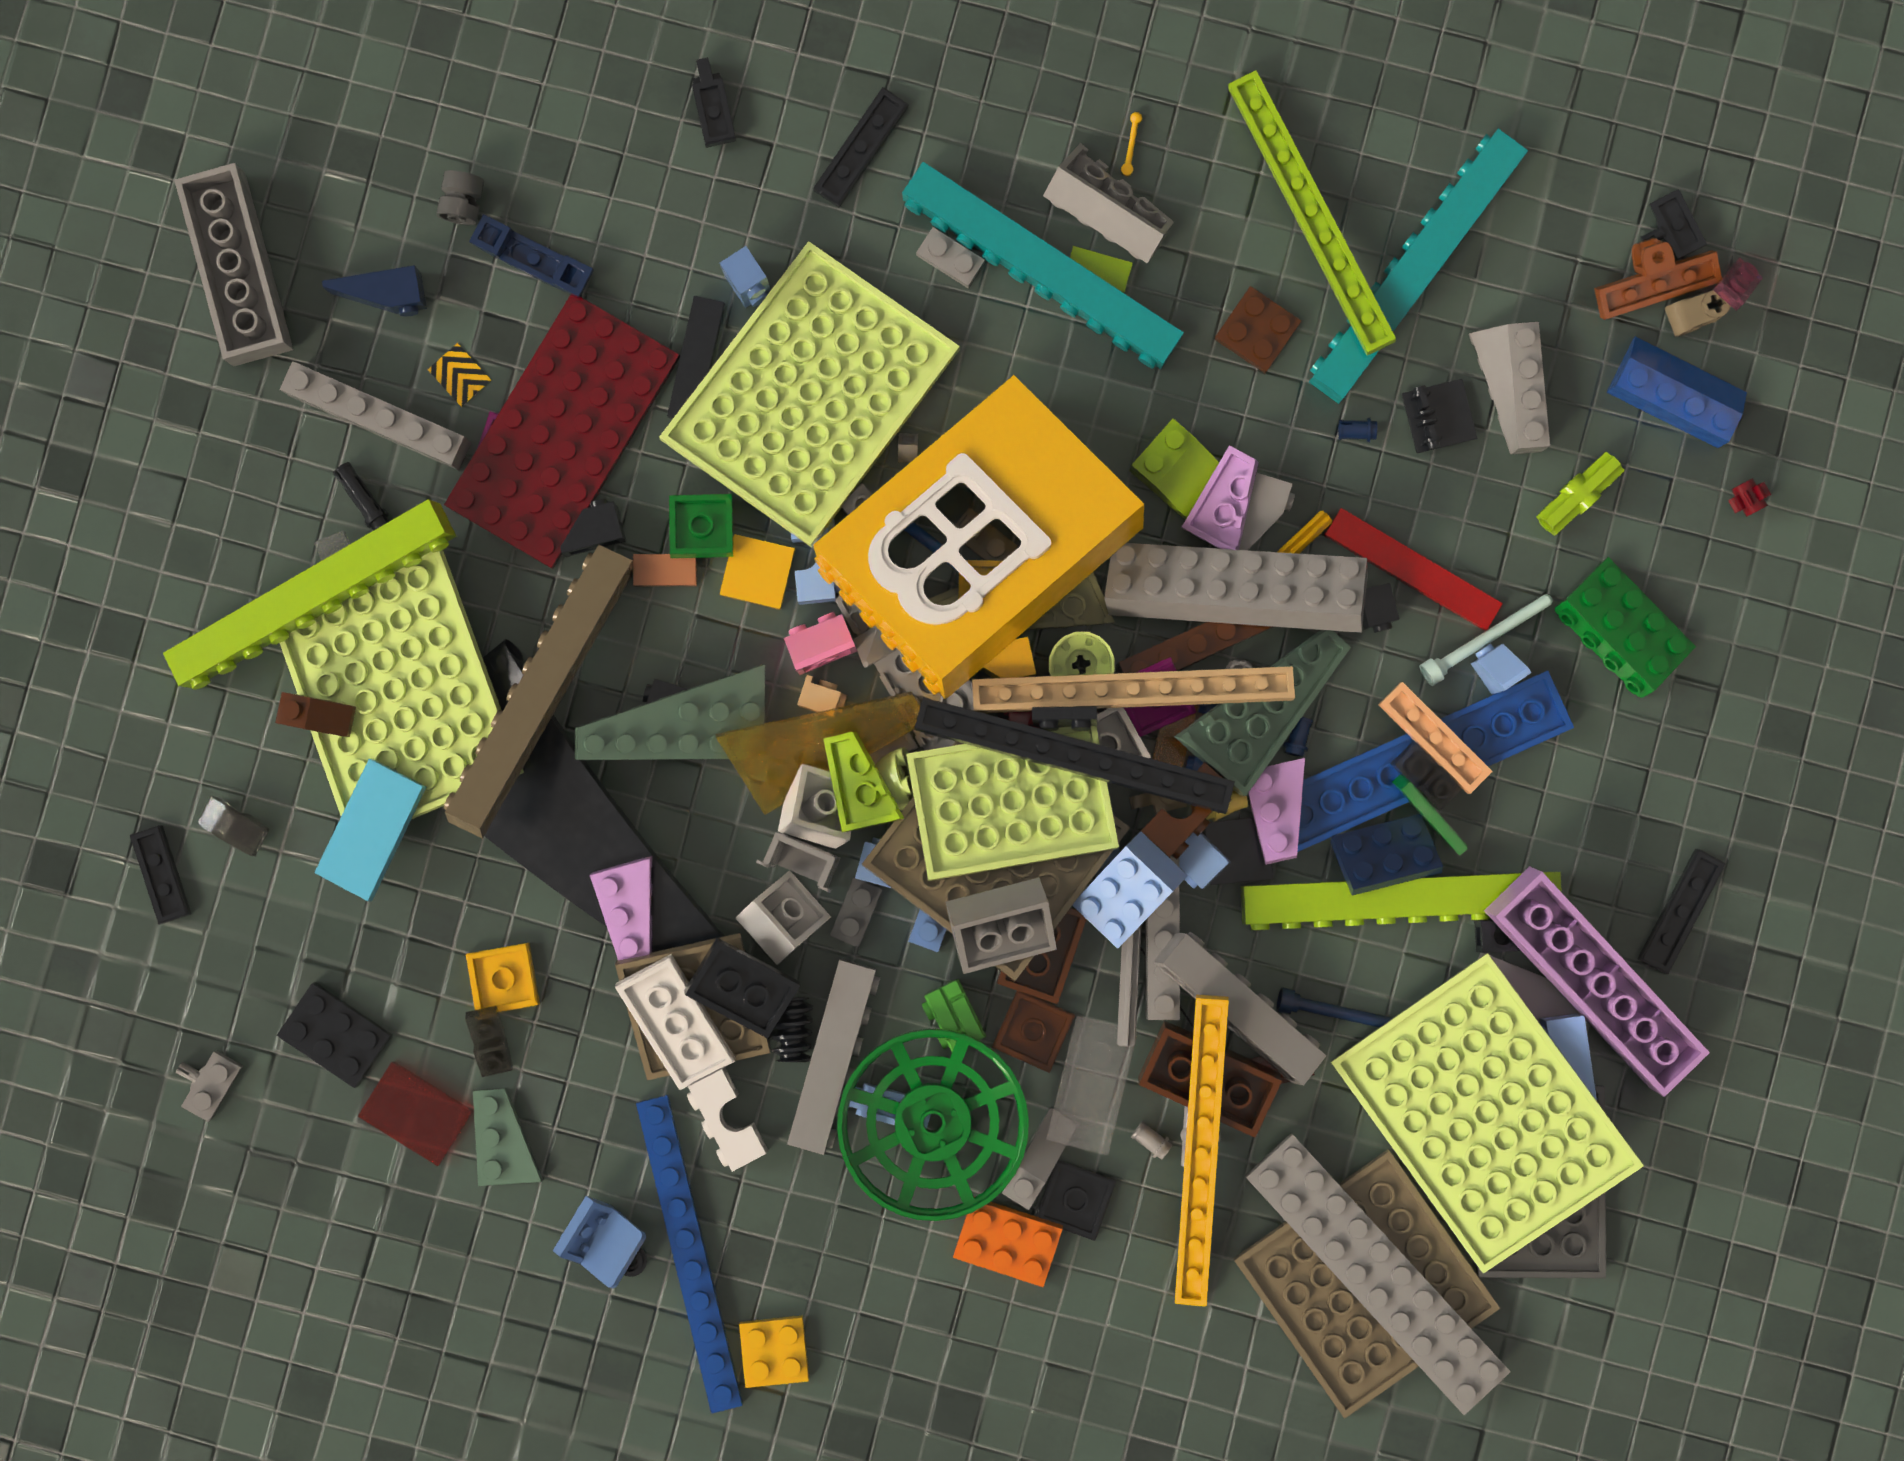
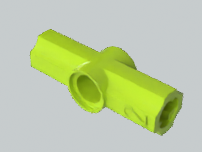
(1580, 493)

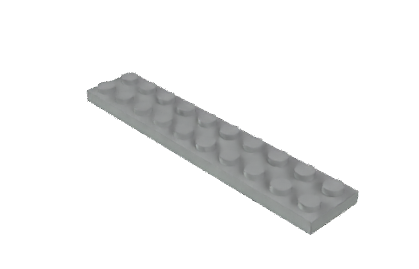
(1377, 1274)

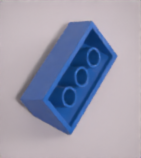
(1678, 393)

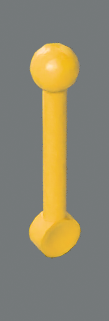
(1127, 168)

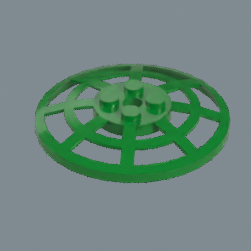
(933, 1144)

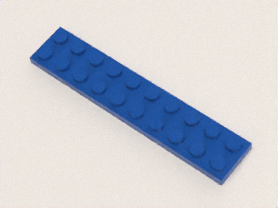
(1490, 728)

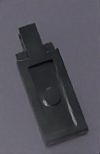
(712, 106)

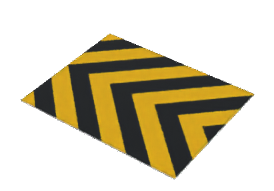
(459, 374)

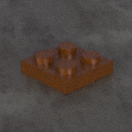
(1257, 329)

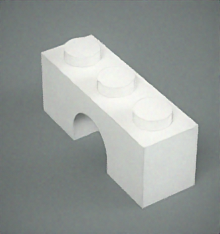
(736, 1145)

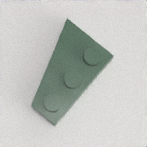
(500, 1142)

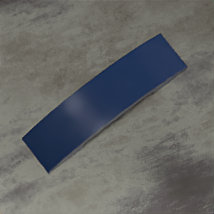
(531, 257)

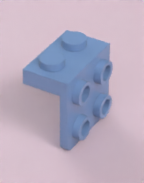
(600, 1241)

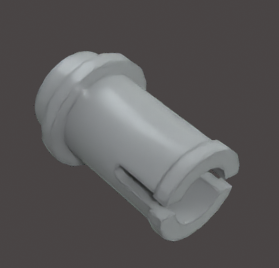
(1152, 1140)

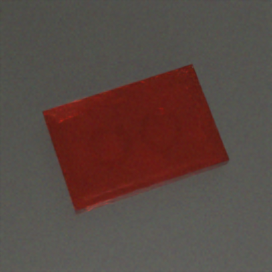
(415, 1113)

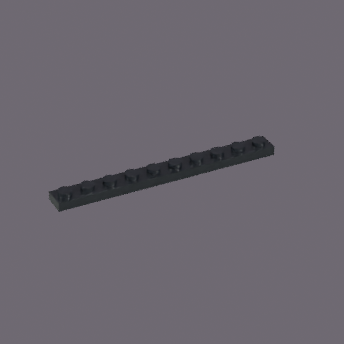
(1074, 755)

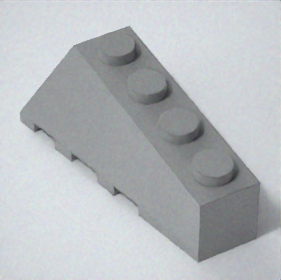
(1107, 205)
(1515, 379)

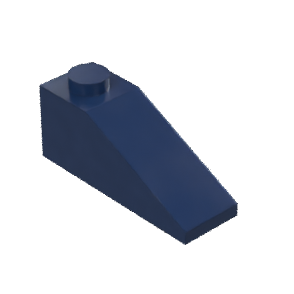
(390, 290)

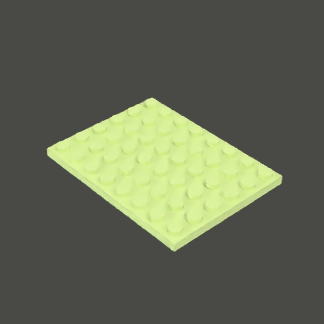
(809, 393)
(409, 671)
(1486, 1113)

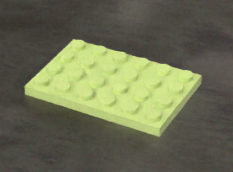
(1004, 811)

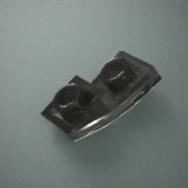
(1426, 775)
(233, 827)
(489, 1041)

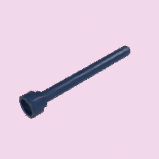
(1289, 1002)

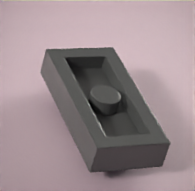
(856, 912)

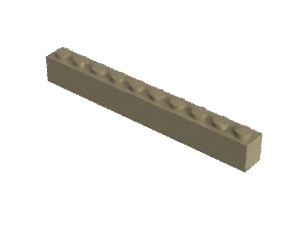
(538, 692)

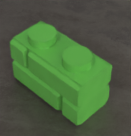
(952, 1012)

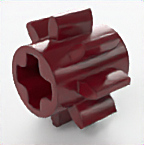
(1749, 497)

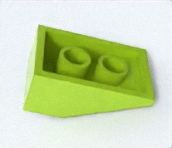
(1175, 468)

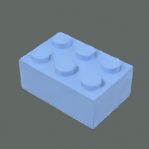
(1129, 889)

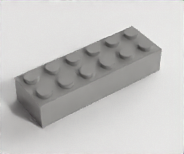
(233, 264)

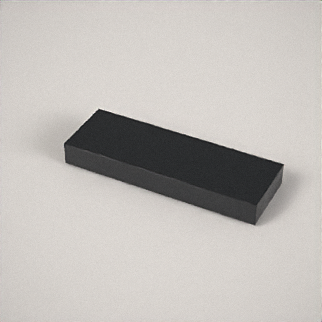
(160, 874)

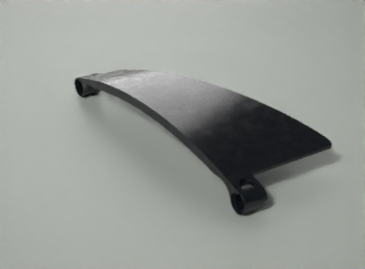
(568, 825)

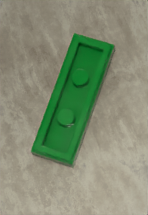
(1430, 814)

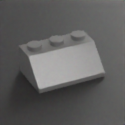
(1001, 925)

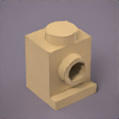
(820, 696)

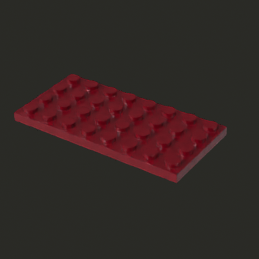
(562, 429)

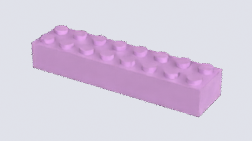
(1596, 981)

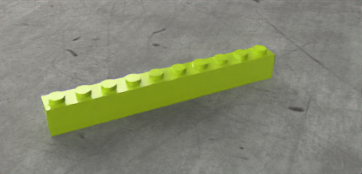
(310, 594)
(1412, 899)

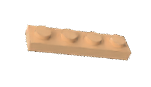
(1435, 738)

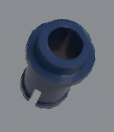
(1357, 429)
(1298, 738)

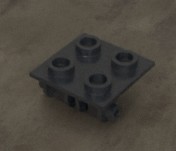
(1439, 415)

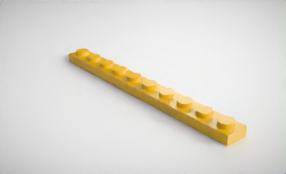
(1201, 1149)

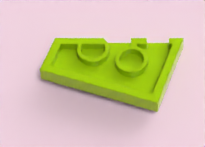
(857, 784)

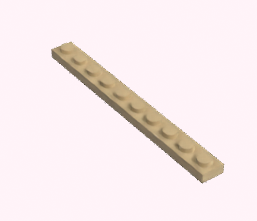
(1134, 689)

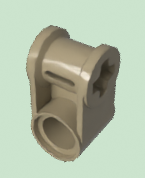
(1694, 313)

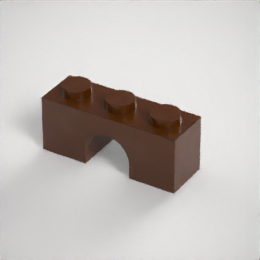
(1171, 833)

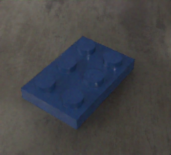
(1386, 854)

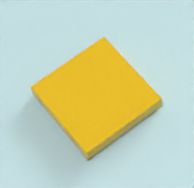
(757, 572)
(503, 978)

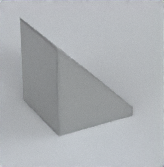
(907, 447)

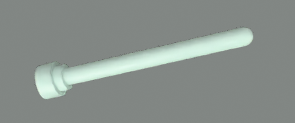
(1436, 669)

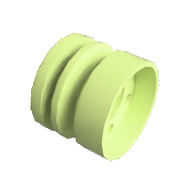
(1081, 643)

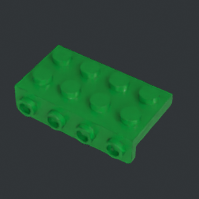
(1624, 628)

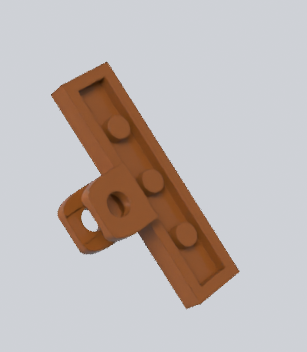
(1657, 278)

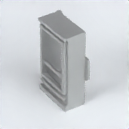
(801, 859)

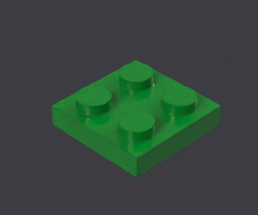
(701, 526)

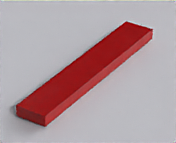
(1413, 569)

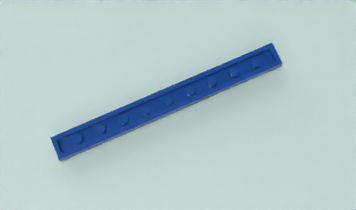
(689, 1254)

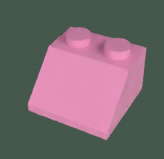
(820, 643)

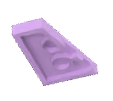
(1224, 502)
(1277, 809)
(626, 906)

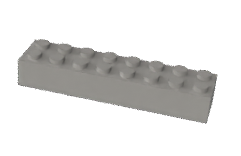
(1237, 587)

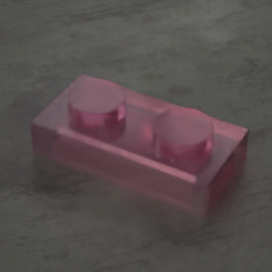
(1738, 283)

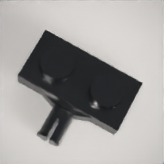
(1676, 225)
(1075, 717)

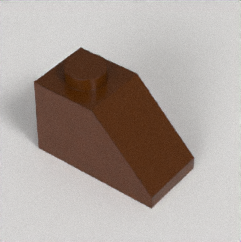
(315, 714)

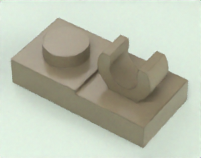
(989, 542)

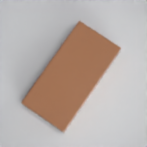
(661, 570)

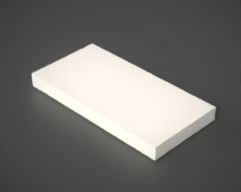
(674, 1023)

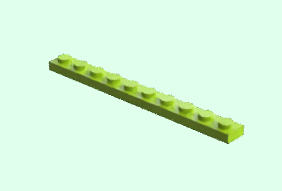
(1311, 213)

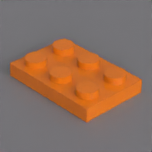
(1009, 1242)

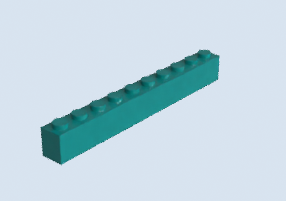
(1423, 257)
(1042, 266)

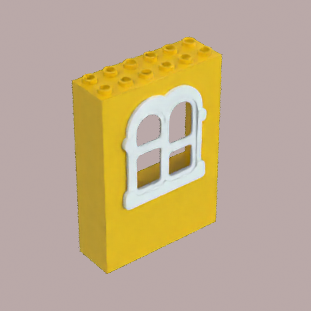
(1028, 476)

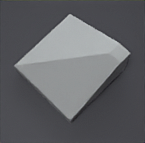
(871, 647)

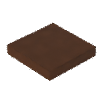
(1033, 1031)

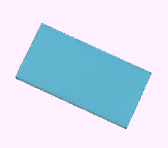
(370, 829)

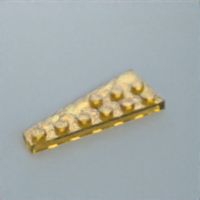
(772, 752)

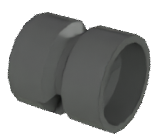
(460, 197)

